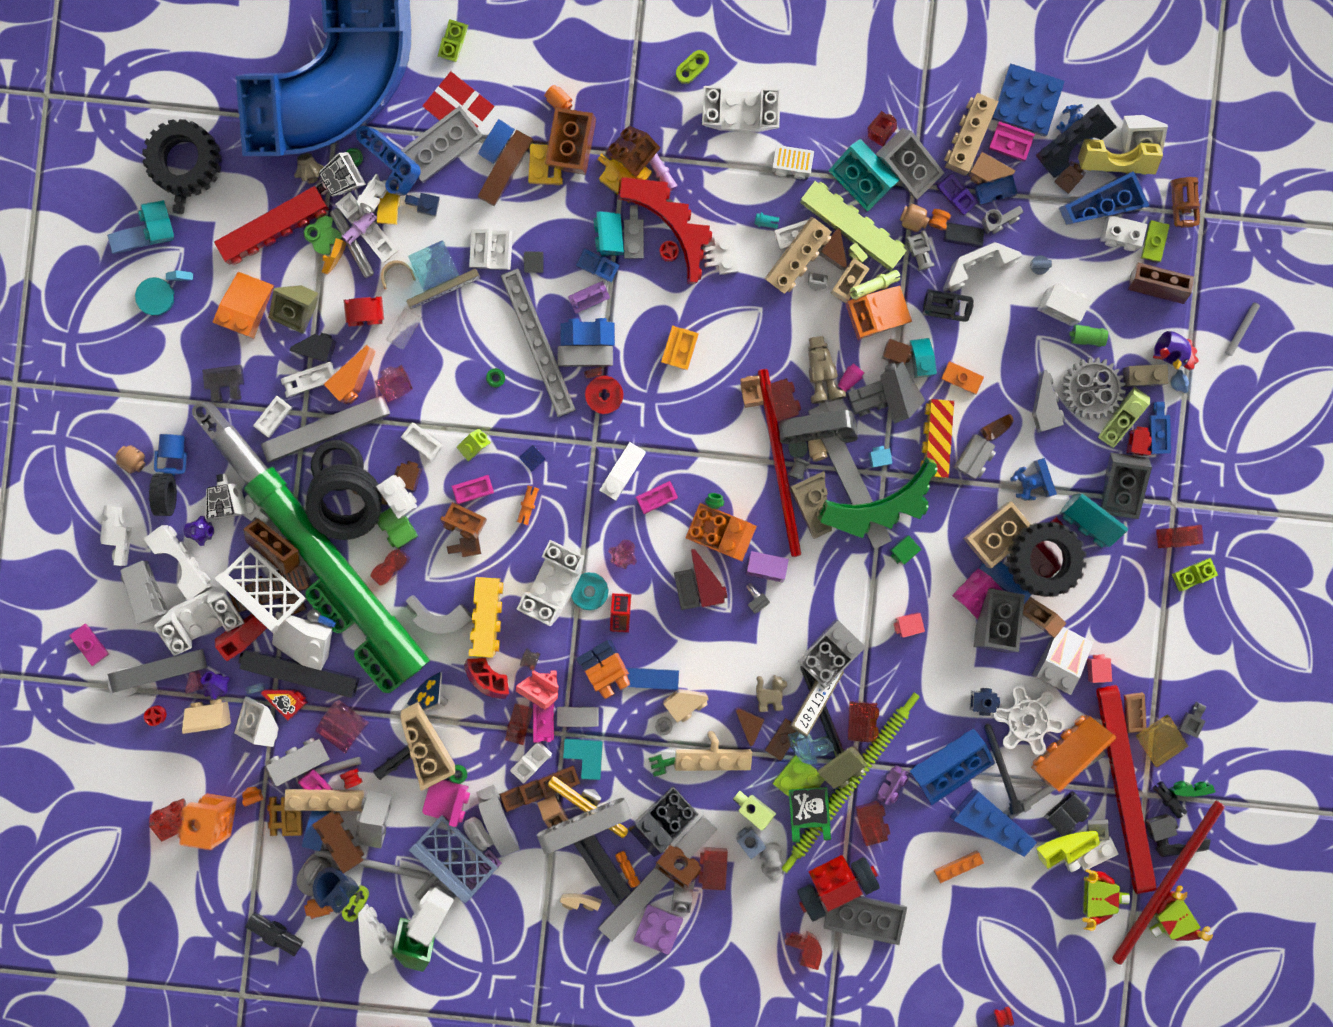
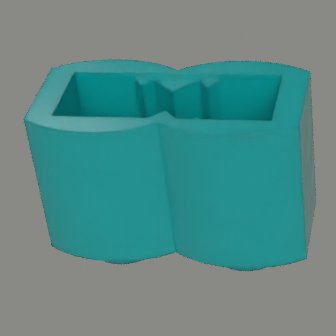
(156, 221)

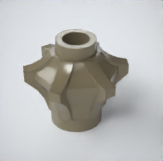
(307, 168)

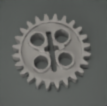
(1096, 404)

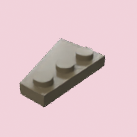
(810, 498)

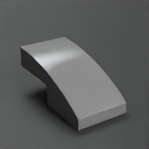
(578, 716)

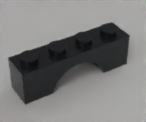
(1092, 125)

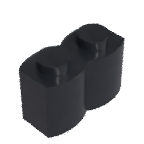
(1067, 813)

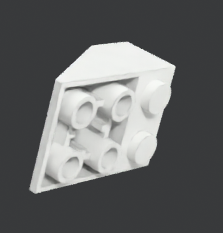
(374, 942)

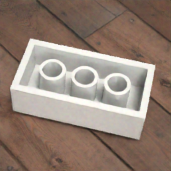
(430, 913)

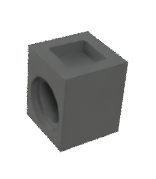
(1161, 827)

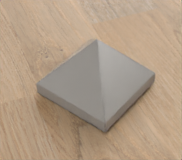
(817, 281)
(592, 796)

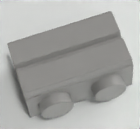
(975, 457)

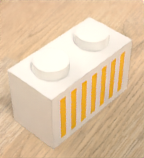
(792, 162)

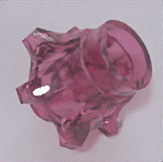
(623, 554)

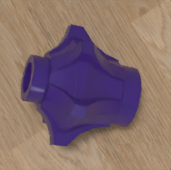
(199, 530)
(214, 684)

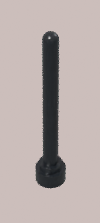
(1015, 804)

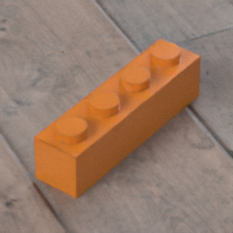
(958, 866)

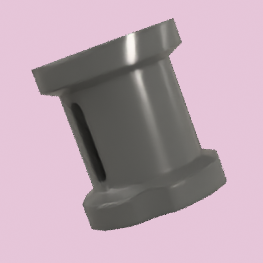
(798, 468)

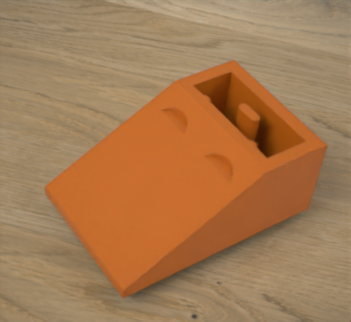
(878, 312)
(721, 532)

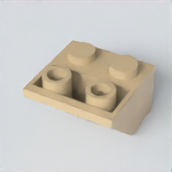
(683, 702)

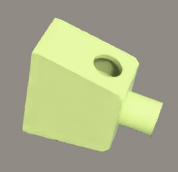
(762, 814)

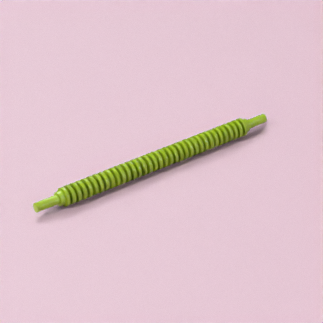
(903, 712)

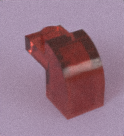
(1180, 536)
(810, 948)

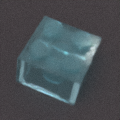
(433, 265)

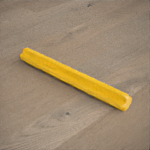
(581, 802)

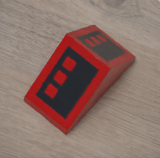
(620, 612)

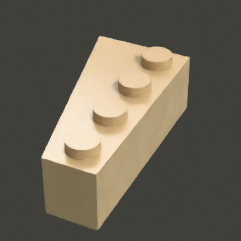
(426, 749)

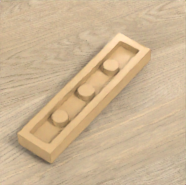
(323, 800)

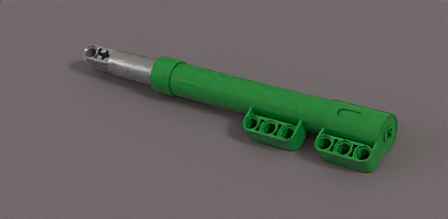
(338, 582)

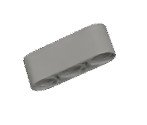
(585, 356)

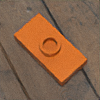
(962, 377)

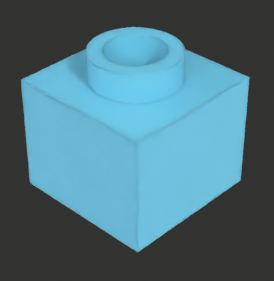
(880, 457)

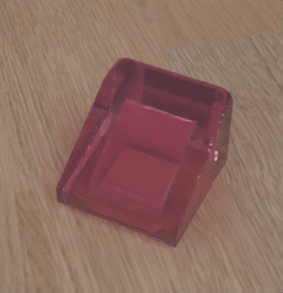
(194, 682)

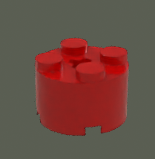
(362, 310)

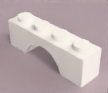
(192, 581)

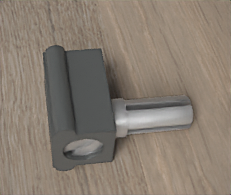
(760, 600)

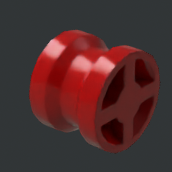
(668, 247)
(150, 715)
(351, 778)
(1003, 1017)

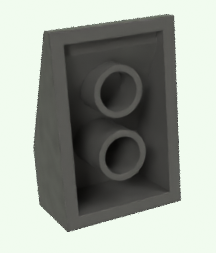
(1125, 485)
(1000, 622)

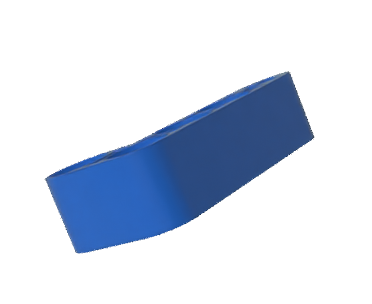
(387, 155)

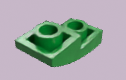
(1186, 789)

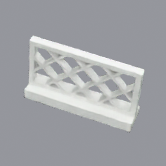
(248, 601)

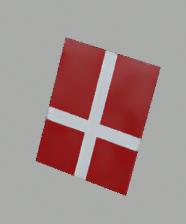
(454, 93)

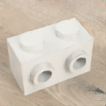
(1123, 233)
(397, 496)

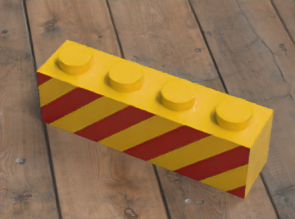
(938, 434)

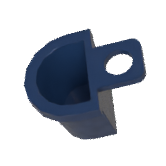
(333, 889)

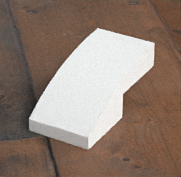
(531, 762)

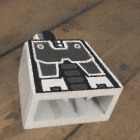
(340, 176)
(224, 499)

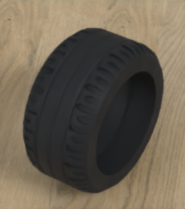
(325, 448)

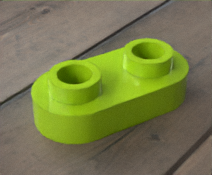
(690, 66)

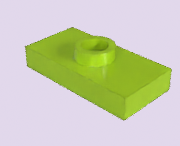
(1155, 241)

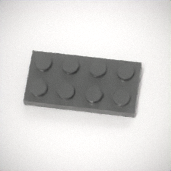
(868, 919)

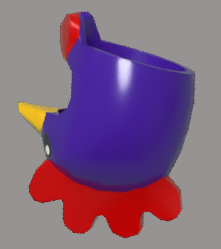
(1176, 350)

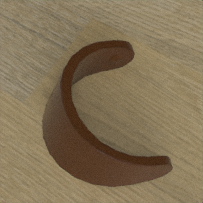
(997, 427)

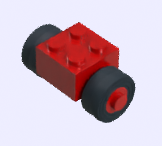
(836, 885)

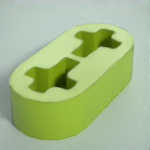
(359, 905)

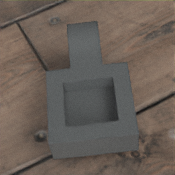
(1192, 723)

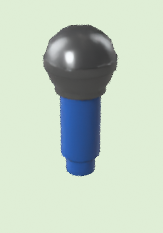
(315, 616)

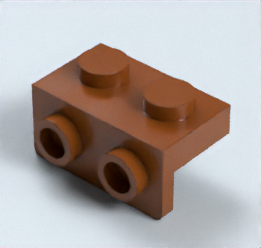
(463, 521)

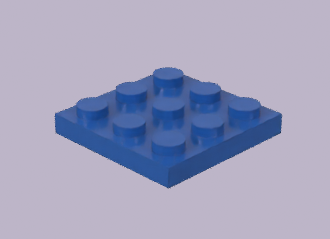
(1028, 99)

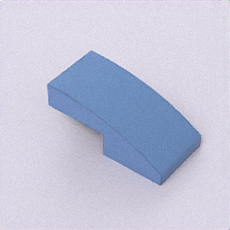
(127, 239)

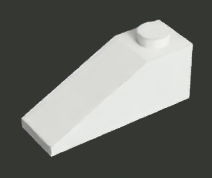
(622, 471)

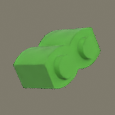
(399, 530)

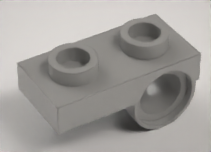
(1011, 217)

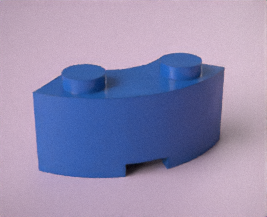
(588, 333)

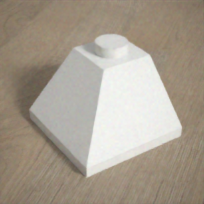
(1142, 130)
(256, 723)

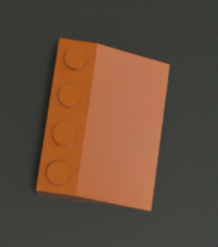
(1072, 752)

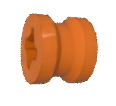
(939, 219)

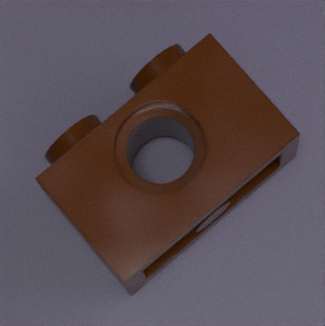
(683, 877)

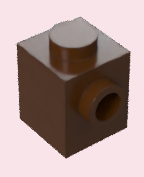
(896, 352)
(409, 474)

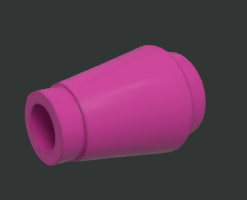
(851, 376)

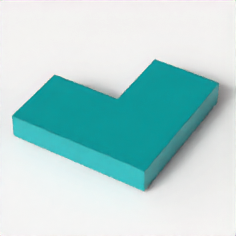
(591, 754)

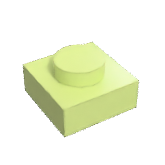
(857, 253)

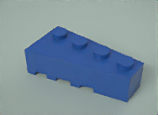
(1109, 199)
(986, 819)

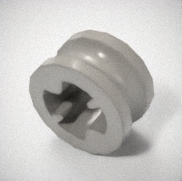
(658, 728)

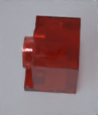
(882, 128)

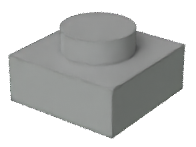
(1100, 827)

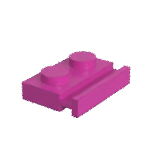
(1011, 141)

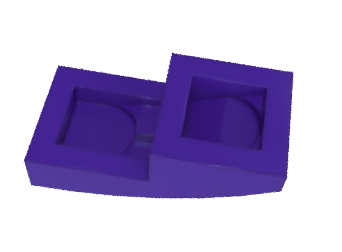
(956, 194)

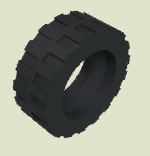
(162, 494)

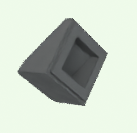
(533, 262)

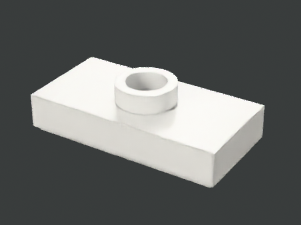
(272, 416)
(422, 441)

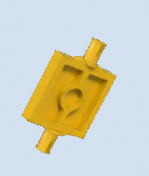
(615, 171)

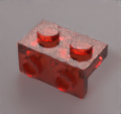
(782, 399)
(168, 820)

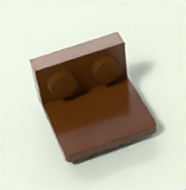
(633, 149)

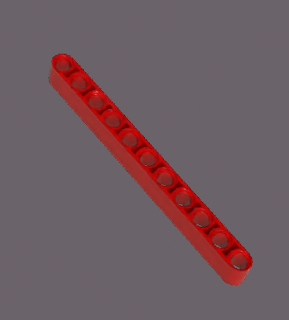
(1126, 790)

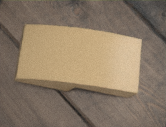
(573, 901)

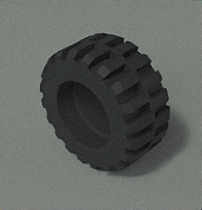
(161, 144)
(1071, 566)

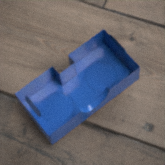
(989, 191)

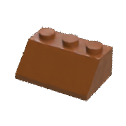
(570, 140)

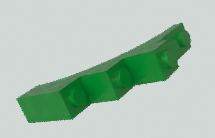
(908, 500)

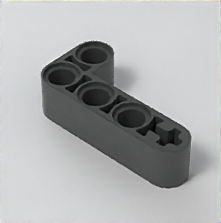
(819, 426)

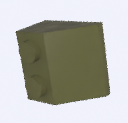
(843, 768)

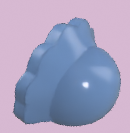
(1180, 382)

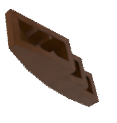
(505, 168)
(537, 789)

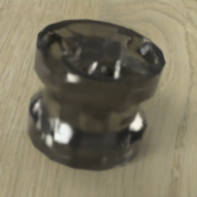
(530, 659)

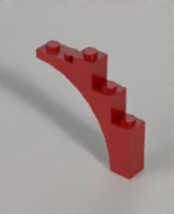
(653, 197)

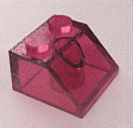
(341, 726)

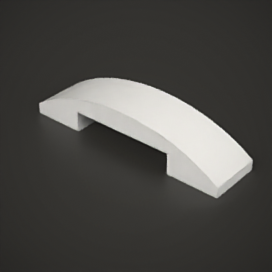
(374, 235)

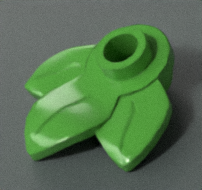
(325, 235)

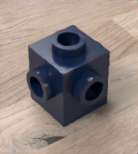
(977, 701)

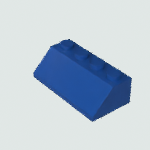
(952, 766)

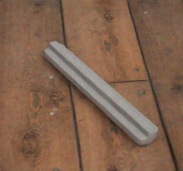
(354, 247)

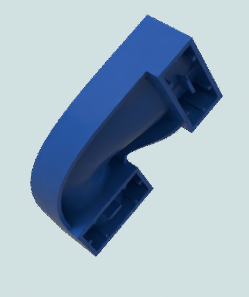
(335, 91)

